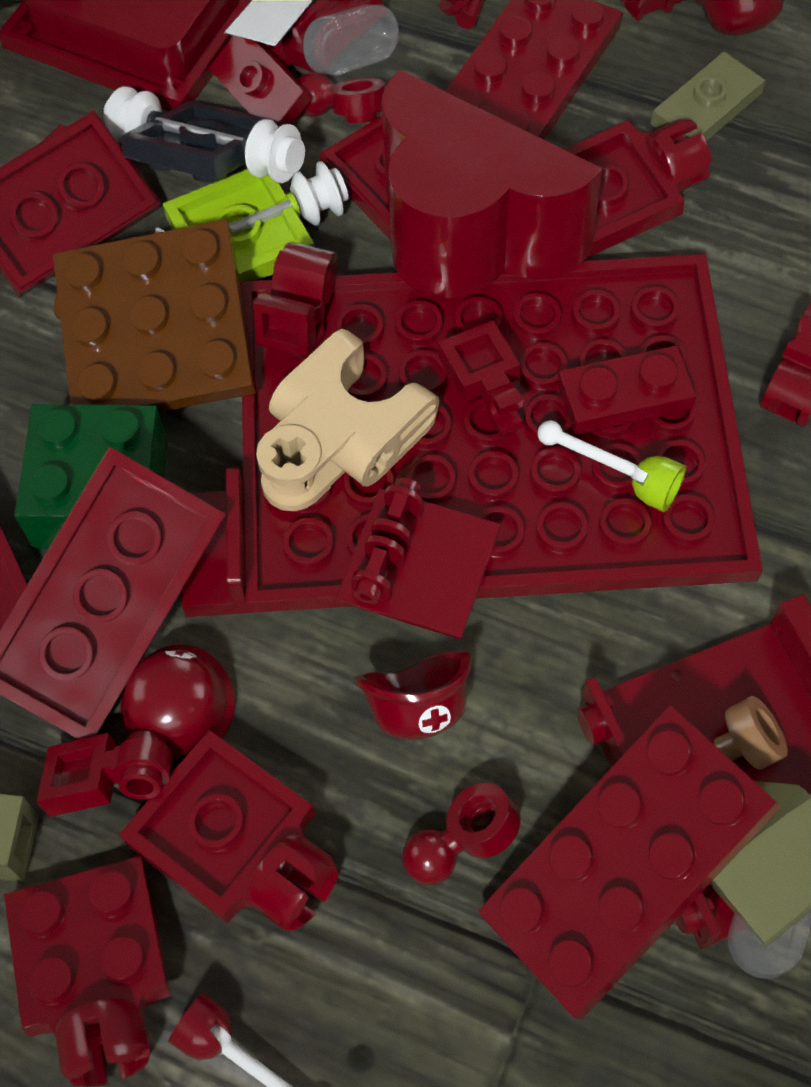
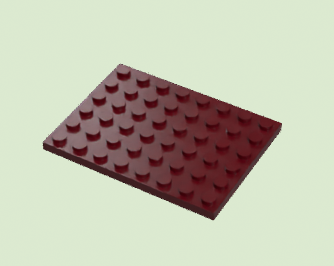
(559, 512)

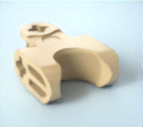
(332, 432)

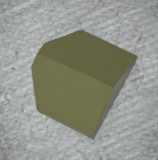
(772, 874)

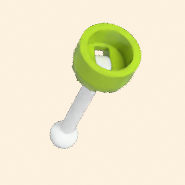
(653, 479)

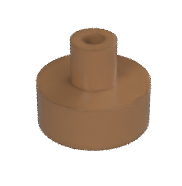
(752, 734)

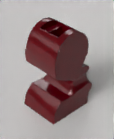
(298, 297)
(791, 385)

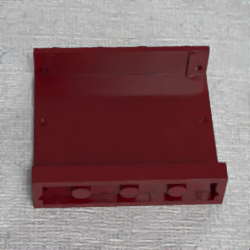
(763, 664)

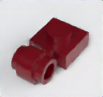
(85, 770)

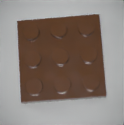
(155, 320)

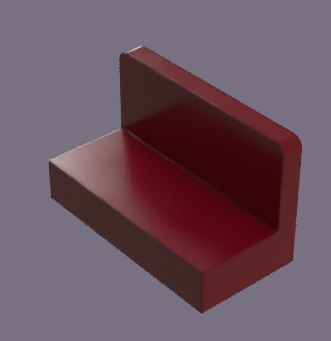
(219, 577)

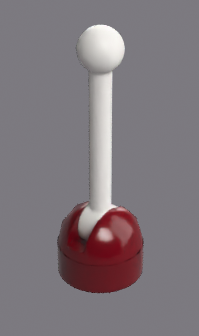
(207, 1032)

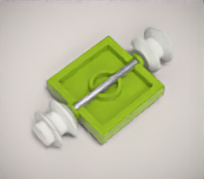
(261, 213)

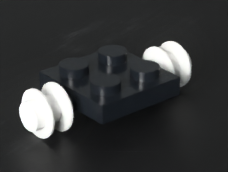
(201, 138)

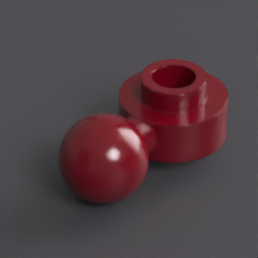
(354, 98)
(478, 822)

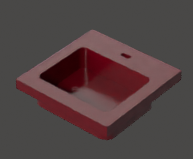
(127, 42)

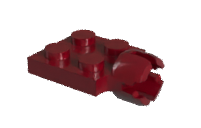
(642, 176)
(233, 837)
(89, 967)

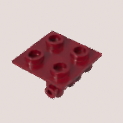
(418, 561)

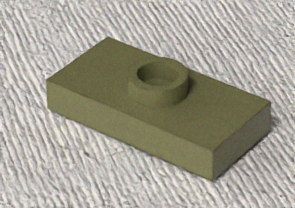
(711, 96)

